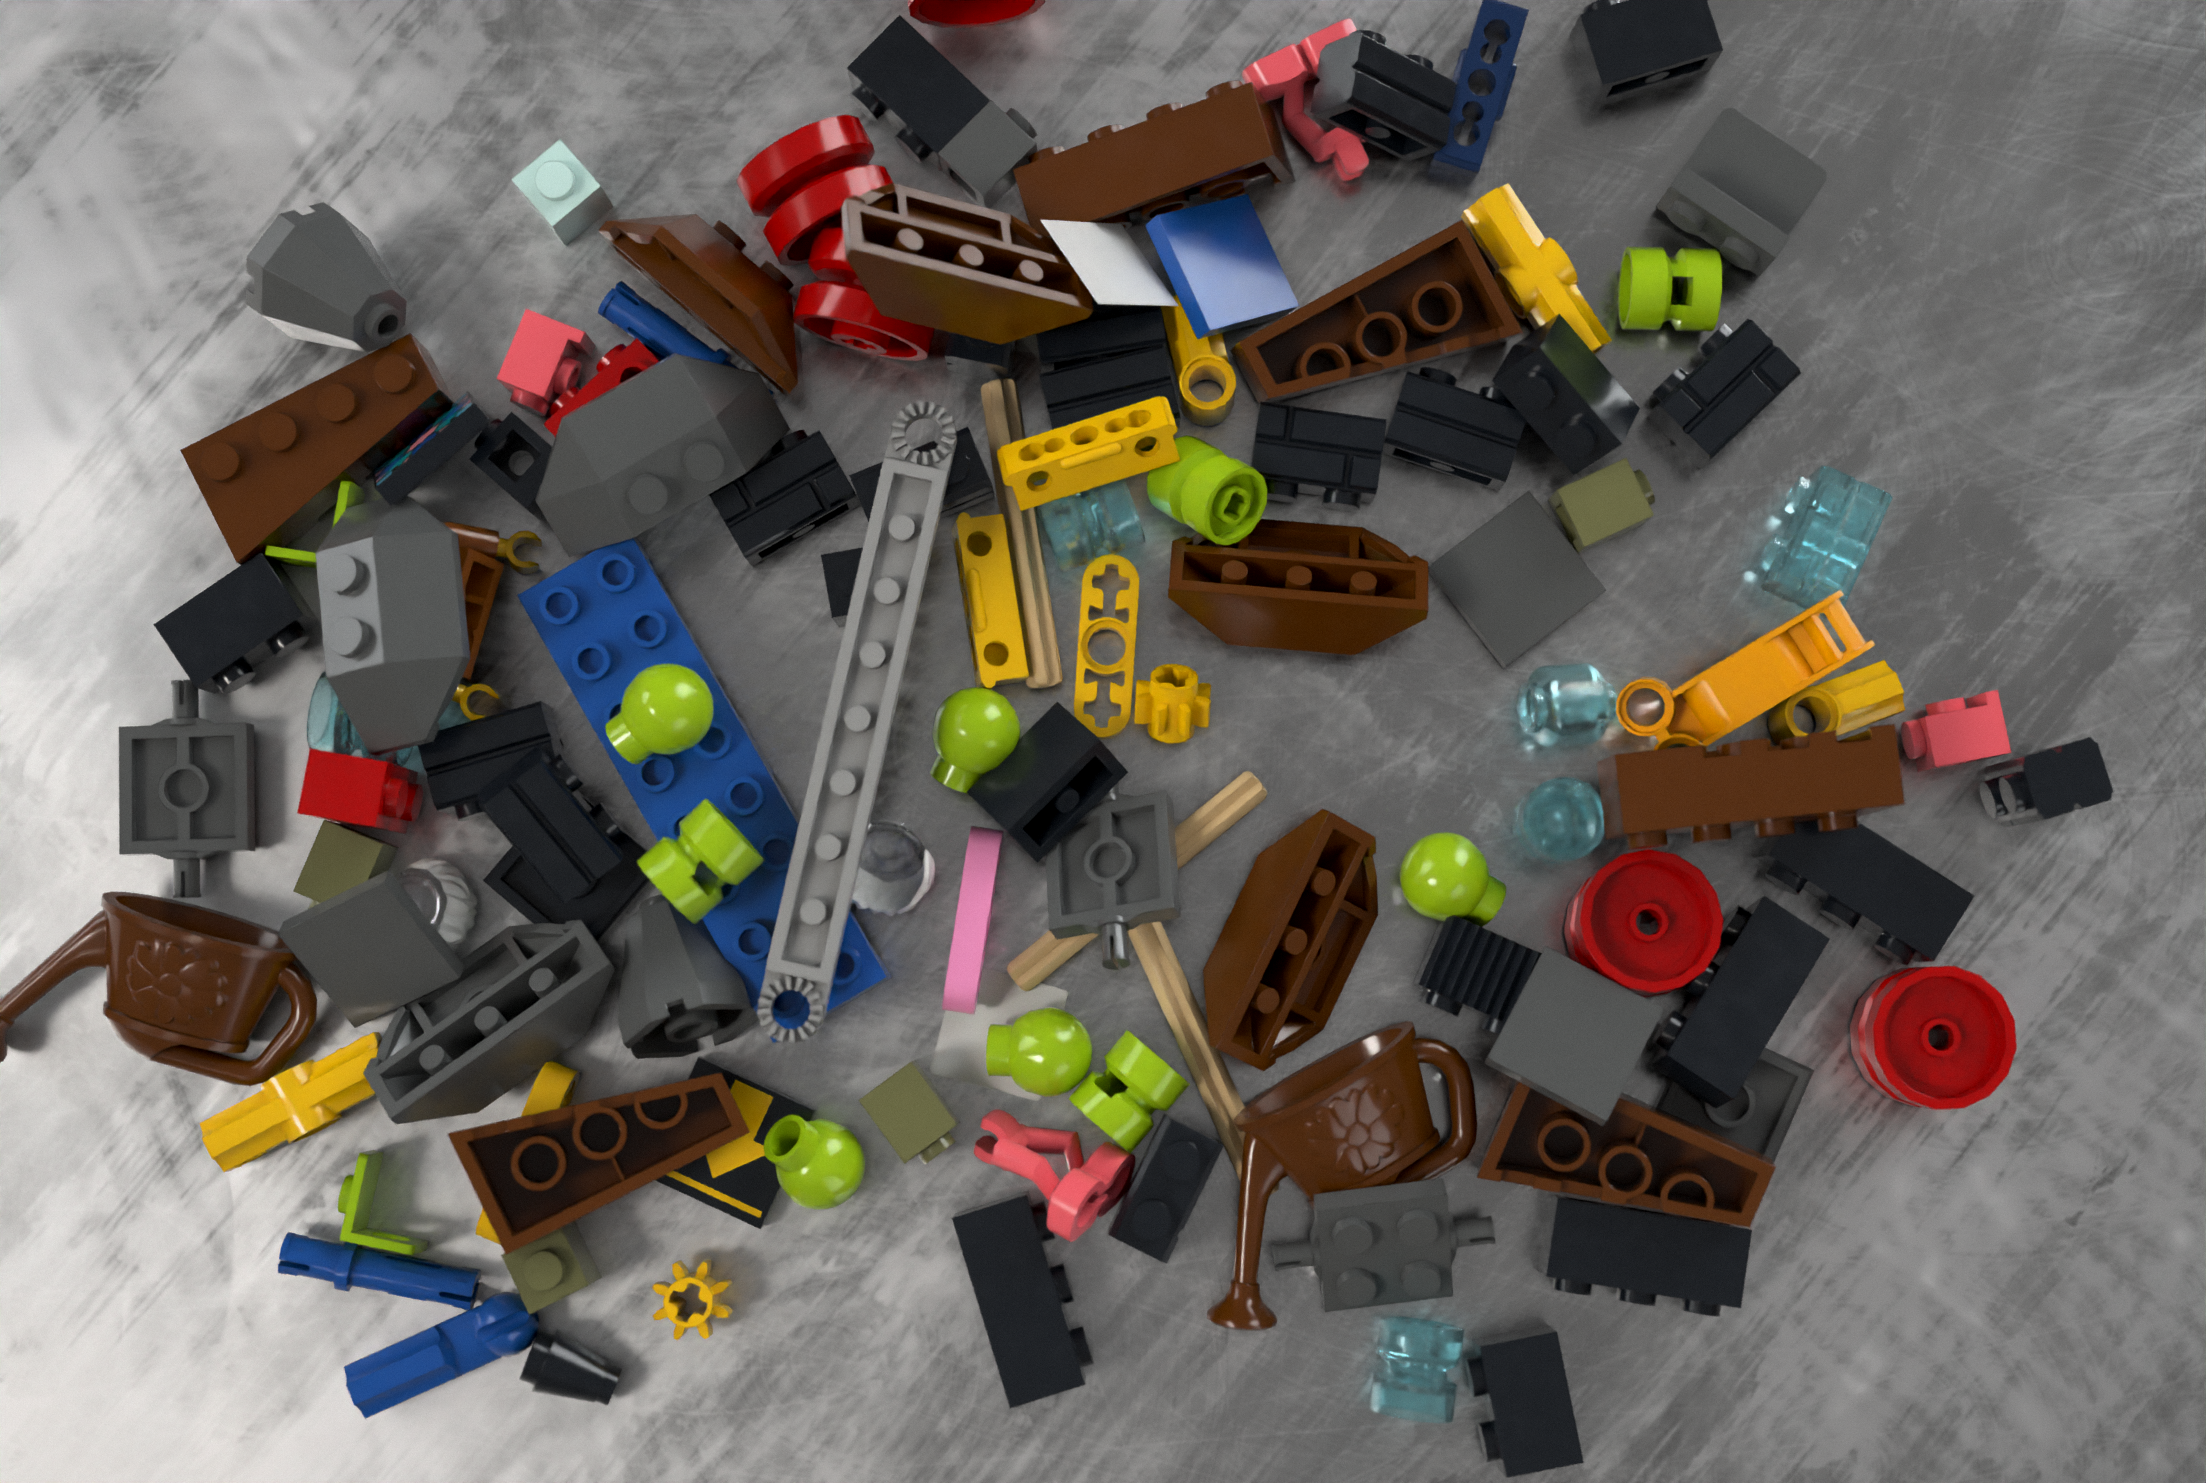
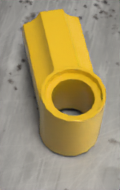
(1195, 361)
(1842, 702)

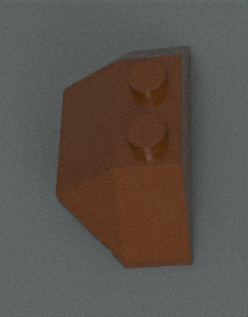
(959, 266)
(720, 289)
(1300, 587)
(1291, 940)

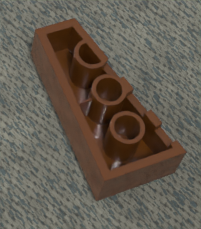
(1633, 1159)

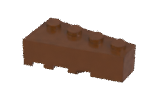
(1158, 163)
(1395, 316)
(286, 462)
(1750, 787)
(576, 1158)

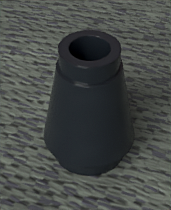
(569, 1369)

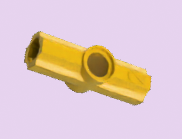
(1531, 269)
(291, 1105)

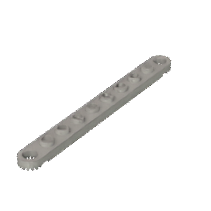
(857, 722)

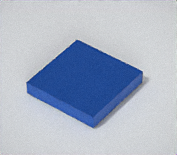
(1222, 266)

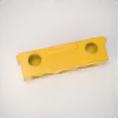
(1090, 452)
(989, 600)

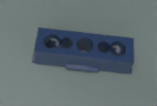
(1498, 78)

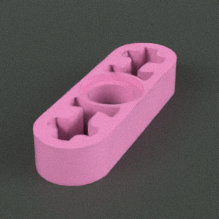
(972, 920)

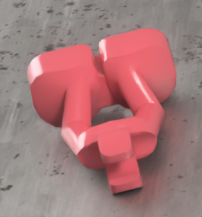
(1285, 75)
(1082, 1193)

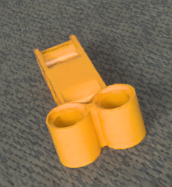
(1749, 678)

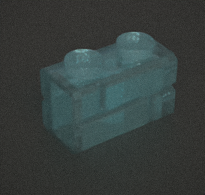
(1825, 538)

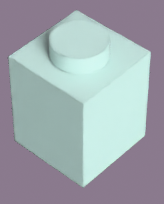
(562, 192)

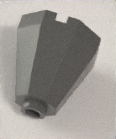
(324, 282)
(677, 985)

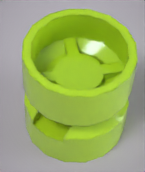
(1647, 289)
(1209, 491)
(677, 864)
(1128, 1091)

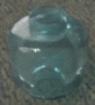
(1566, 705)

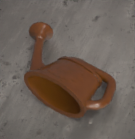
(181, 985)
(1342, 1127)

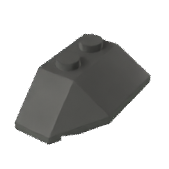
(654, 449)
(392, 621)
(482, 1035)

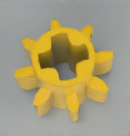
(1172, 703)
(675, 1305)

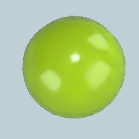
(661, 713)
(972, 736)
(1448, 878)
(1042, 1051)
(815, 1161)

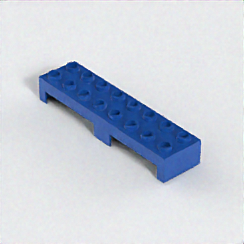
(605, 626)

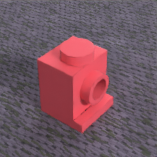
(543, 361)
(1957, 734)

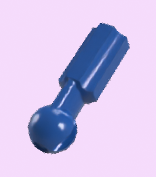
(441, 1353)

